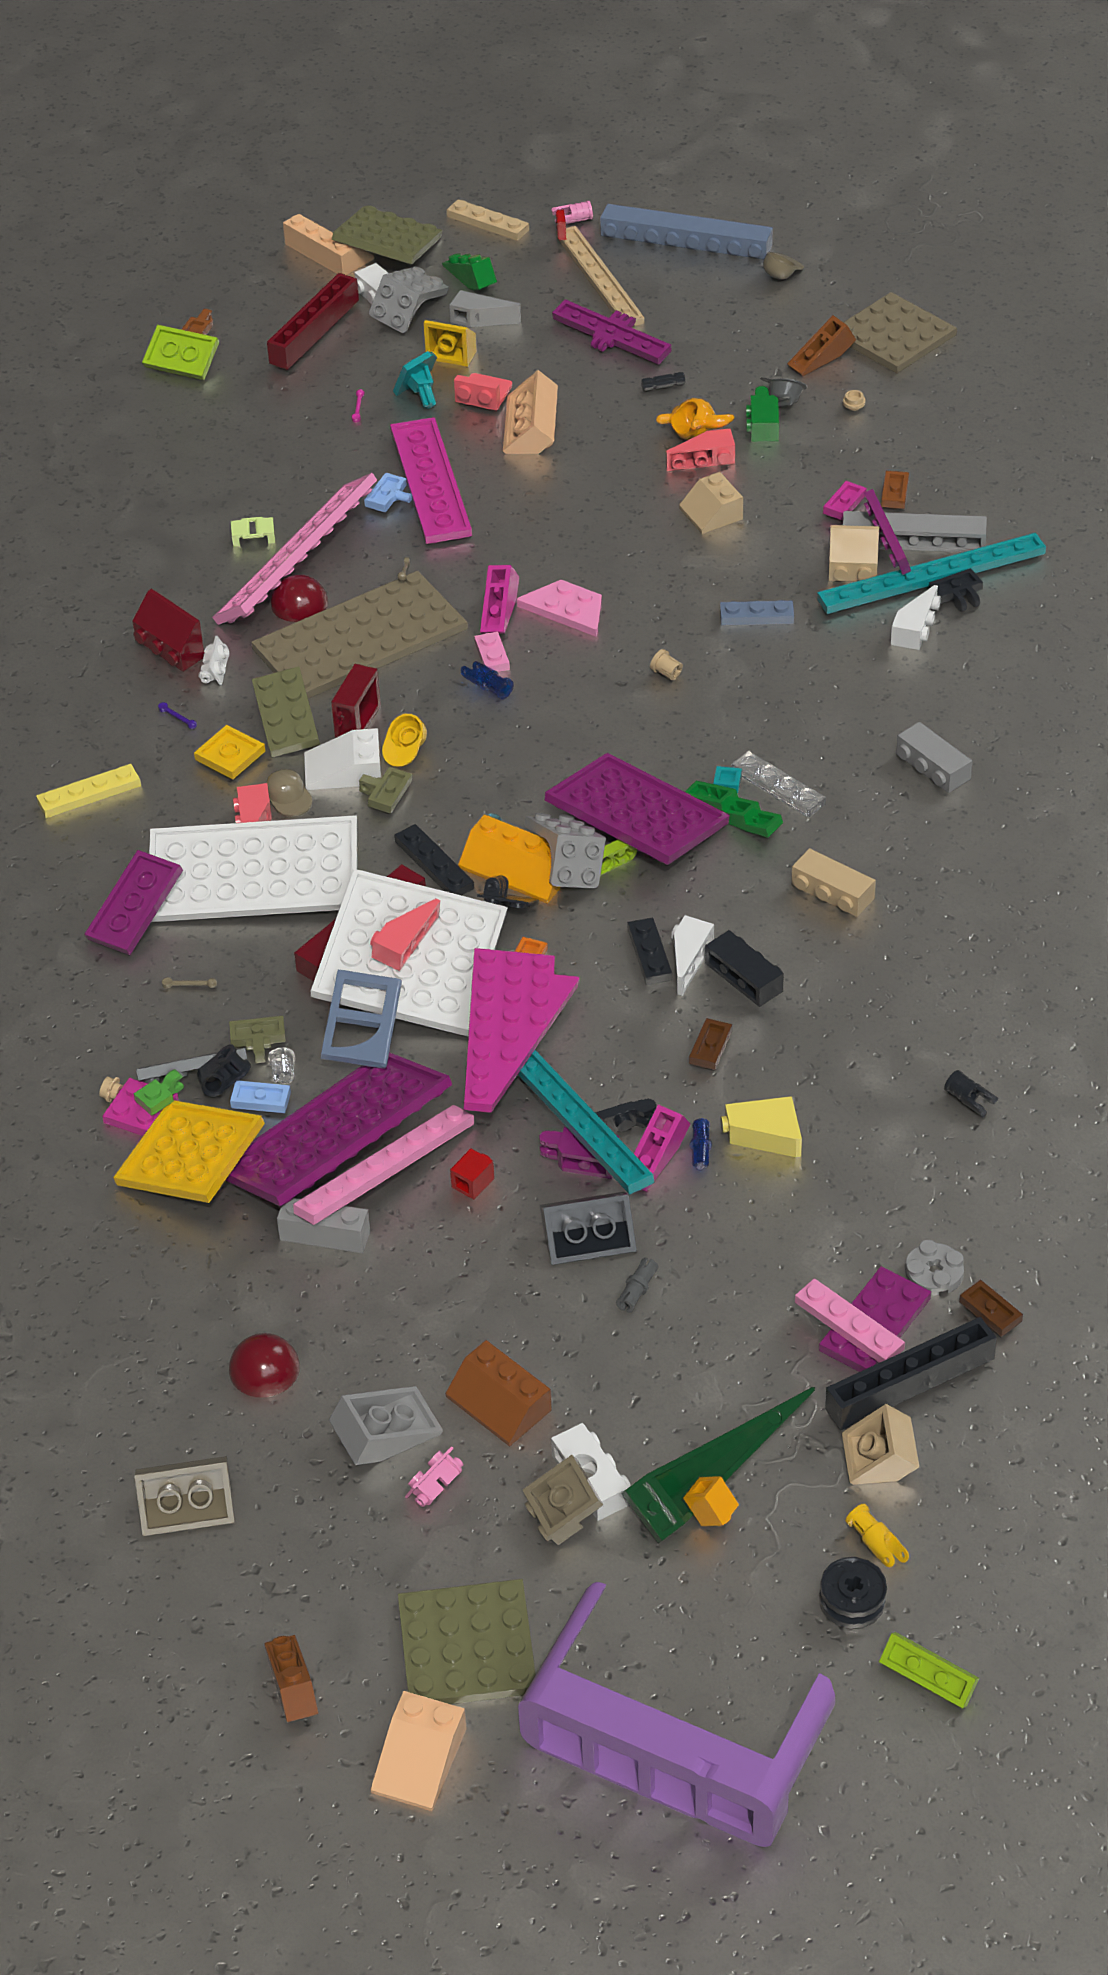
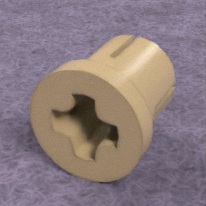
(666, 665)

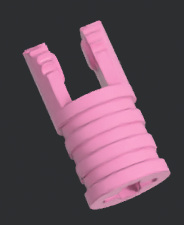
(577, 212)

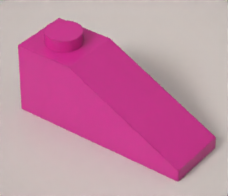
(499, 598)
(661, 1140)

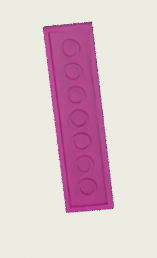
(430, 480)

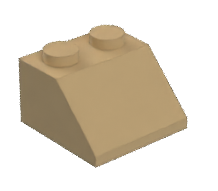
(712, 503)
(853, 552)
(880, 1447)

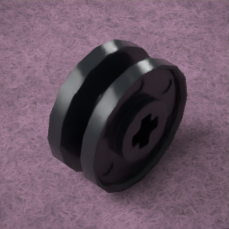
(852, 1592)

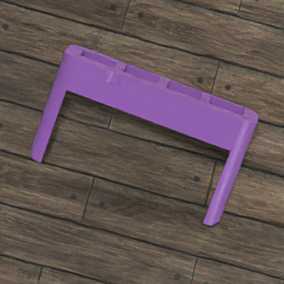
(661, 1753)

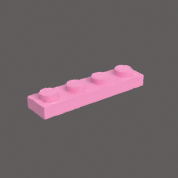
(849, 1321)

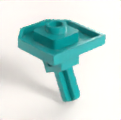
(418, 377)

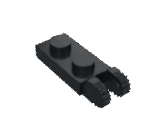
(628, 1115)

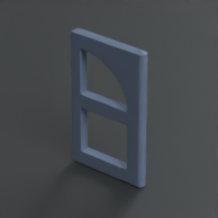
(376, 1049)

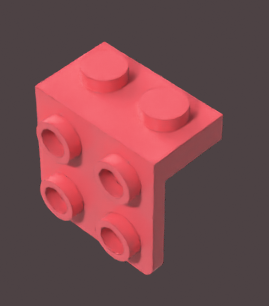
(481, 390)

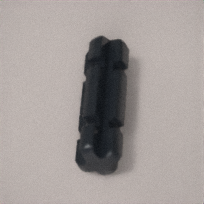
(663, 381)

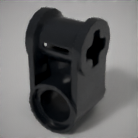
(224, 1068)

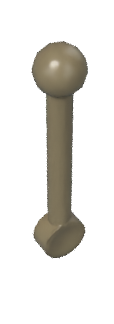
(402, 575)
(168, 983)

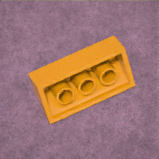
(506, 850)

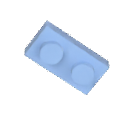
(260, 1096)

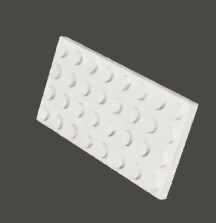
(257, 867)

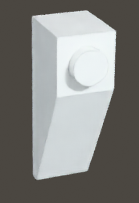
(689, 949)

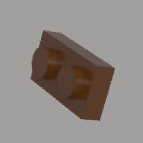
(710, 1044)
(991, 1307)

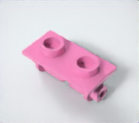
(426, 1486)

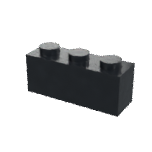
(744, 968)

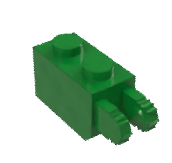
(763, 415)

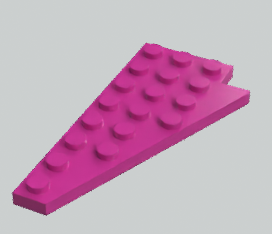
(510, 1013)

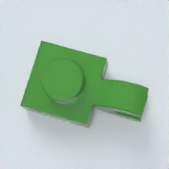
(159, 1095)

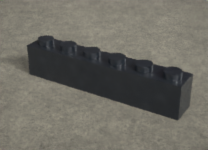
(910, 1372)

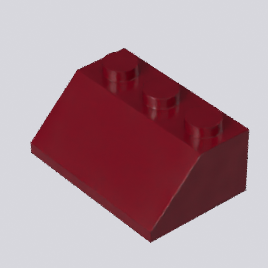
(168, 631)

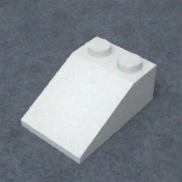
(343, 760)

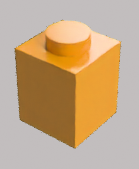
(711, 1501)

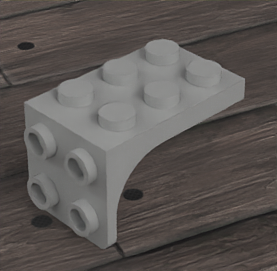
(402, 294)
(574, 849)

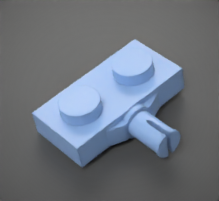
(386, 492)

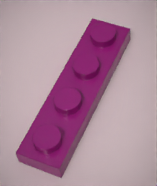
(889, 539)

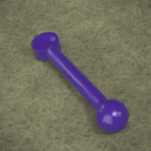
(163, 707)

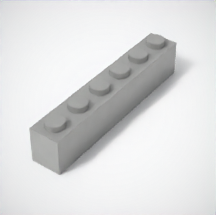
(929, 531)

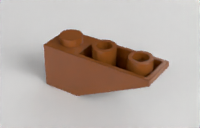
(291, 1678)

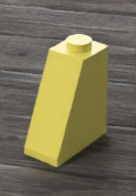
(764, 1126)

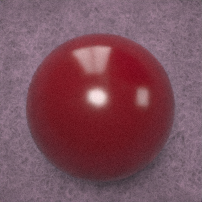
(298, 598)
(264, 1365)

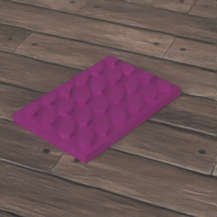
(637, 808)

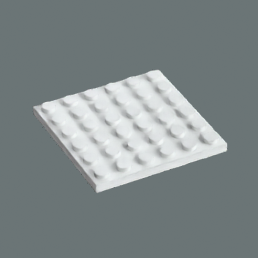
(439, 970)

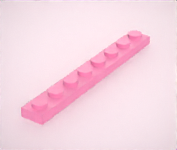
(383, 1164)

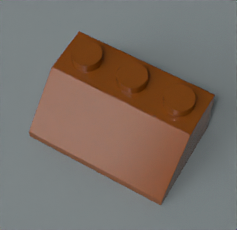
(499, 1393)

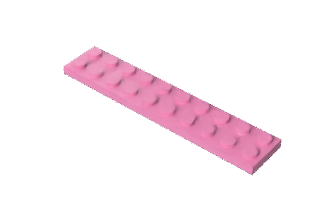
(295, 550)

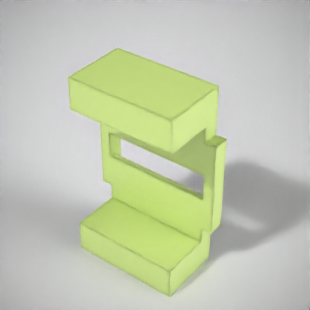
(241, 529)

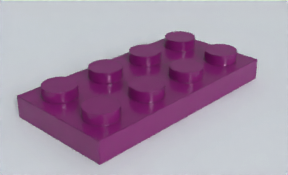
(133, 902)
(888, 1301)

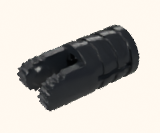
(968, 1091)

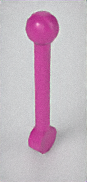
(356, 417)

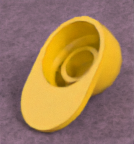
(403, 740)

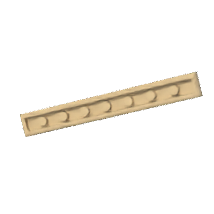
(599, 274)

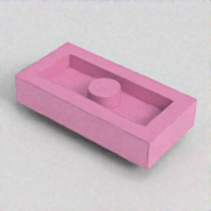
(492, 651)

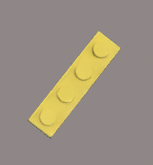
(88, 790)

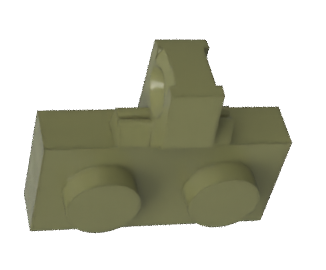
(385, 791)
(257, 1034)

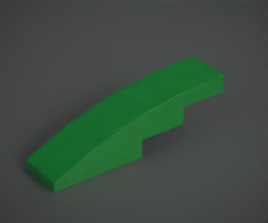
(743, 812)

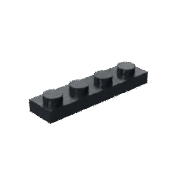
(433, 860)

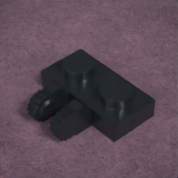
(957, 586)

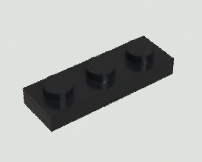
(649, 951)

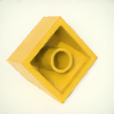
(450, 342)

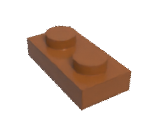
(895, 489)

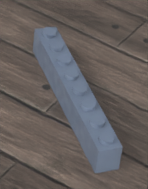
(686, 231)

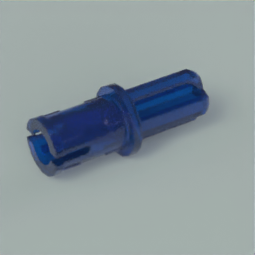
(700, 1143)

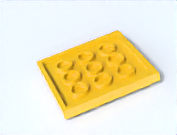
(189, 1151)

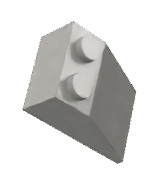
(383, 1423)

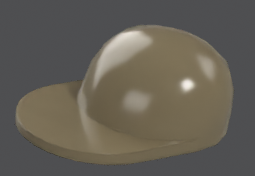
(780, 265)
(288, 793)

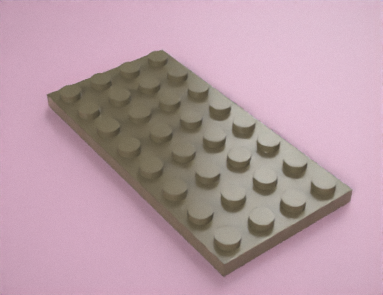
(362, 631)

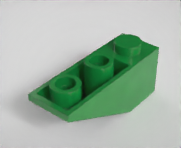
(472, 271)

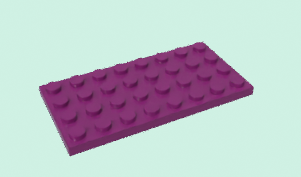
(334, 1127)

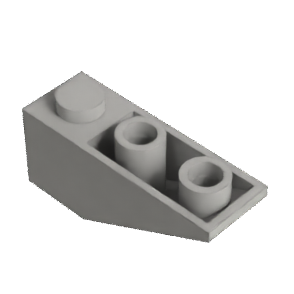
(480, 310)

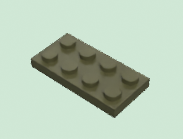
(285, 712)

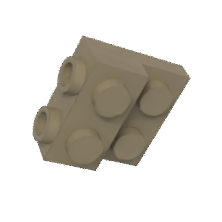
(562, 1500)

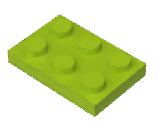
(180, 352)

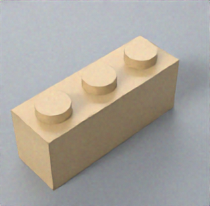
(833, 882)

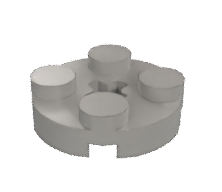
(939, 1255)

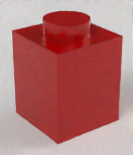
(472, 1173)

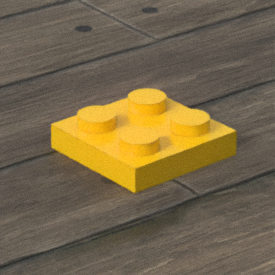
(229, 752)

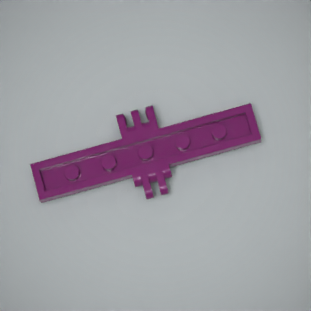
(612, 331)

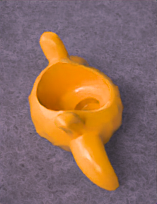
(694, 418)

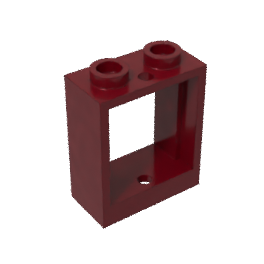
(356, 700)

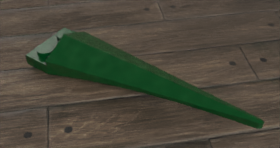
(660, 1493)

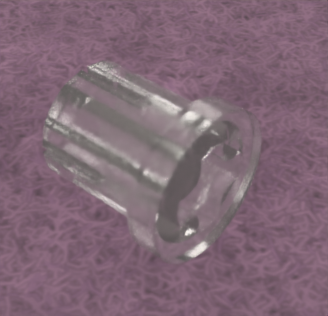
(282, 1064)

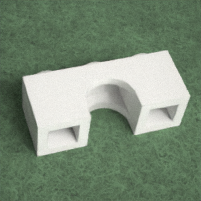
(605, 1478)

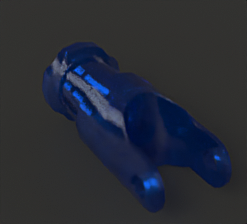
(488, 679)

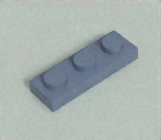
(757, 612)

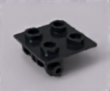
(496, 892)

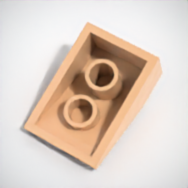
(419, 1750)

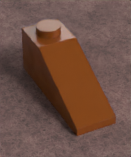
(823, 347)

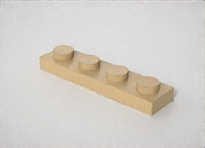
(488, 219)

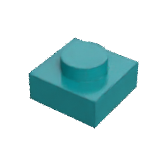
(728, 777)

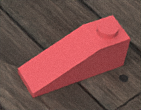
(403, 934)

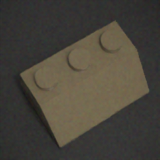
(184, 1496)

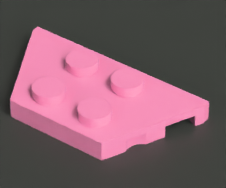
(566, 605)

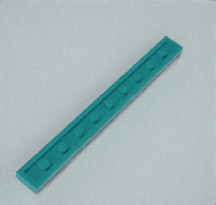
(920, 575)
(585, 1125)

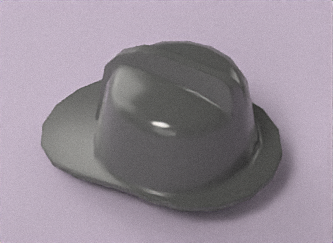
(786, 390)

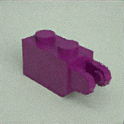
(571, 1154)

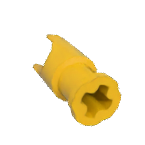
(876, 1536)

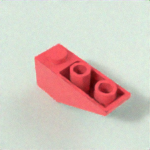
(704, 450)
(252, 804)

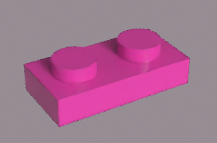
(844, 499)

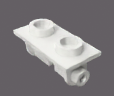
(214, 662)

